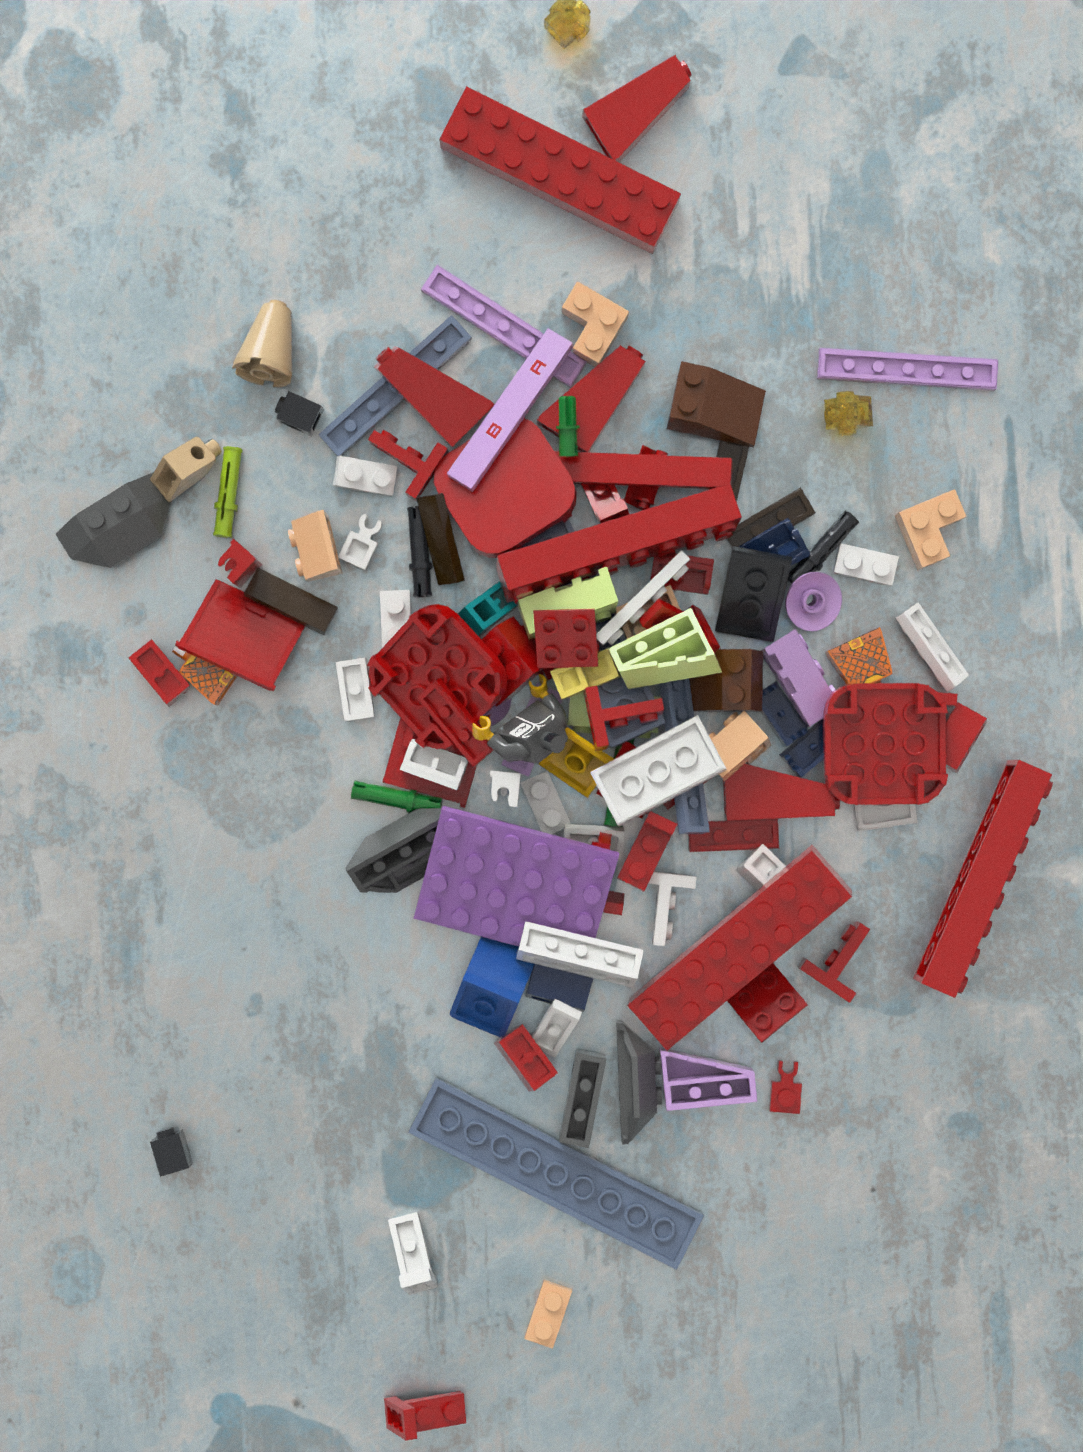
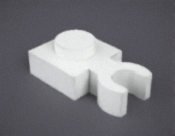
(358, 546)

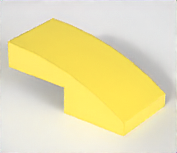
(575, 679)

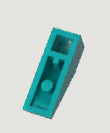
(487, 609)

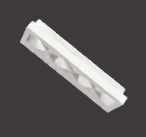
(579, 954)

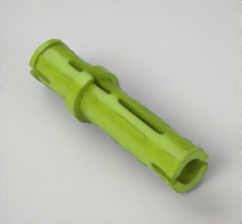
(227, 492)

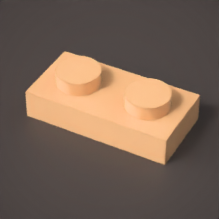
(548, 1314)

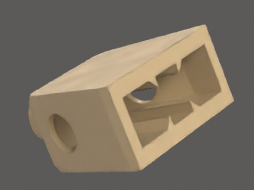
(184, 467)

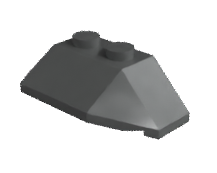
(116, 524)
(395, 853)
(636, 1082)

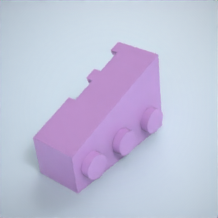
(799, 676)
(704, 1081)

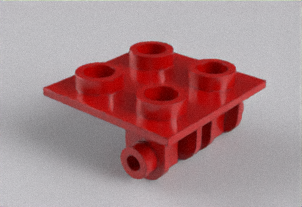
(566, 638)
(767, 1002)

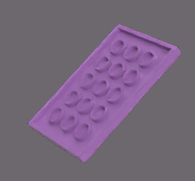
(498, 875)

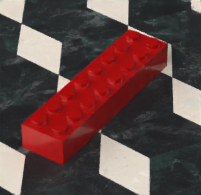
(559, 170)
(619, 543)
(982, 877)
(739, 947)

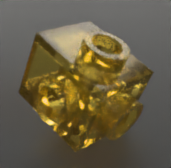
(568, 21)
(848, 413)

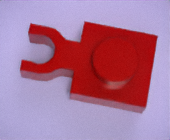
(785, 1094)

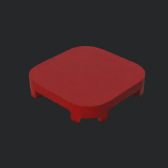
(516, 498)
(432, 647)
(885, 743)

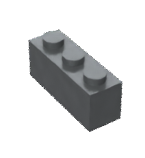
(582, 1098)

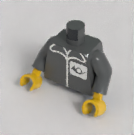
(532, 732)

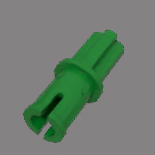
(567, 426)

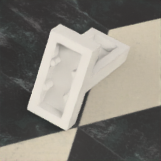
(666, 901)
(412, 1254)

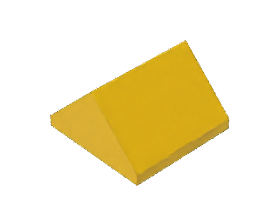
(576, 763)

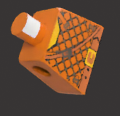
(862, 659)
(205, 677)

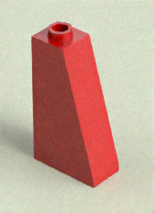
(634, 108)
(598, 396)
(439, 399)
(772, 795)

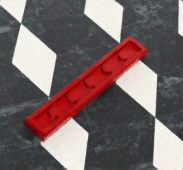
(648, 470)

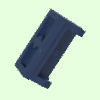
(781, 540)
(782, 715)
(805, 751)
(564, 986)

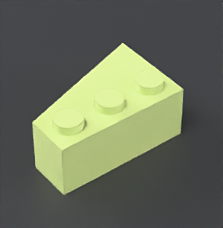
(581, 594)
(665, 653)

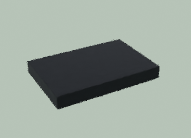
(753, 593)

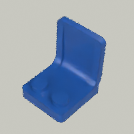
(491, 987)

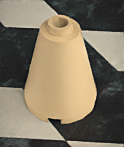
(267, 347)

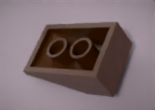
(715, 405)
(736, 688)

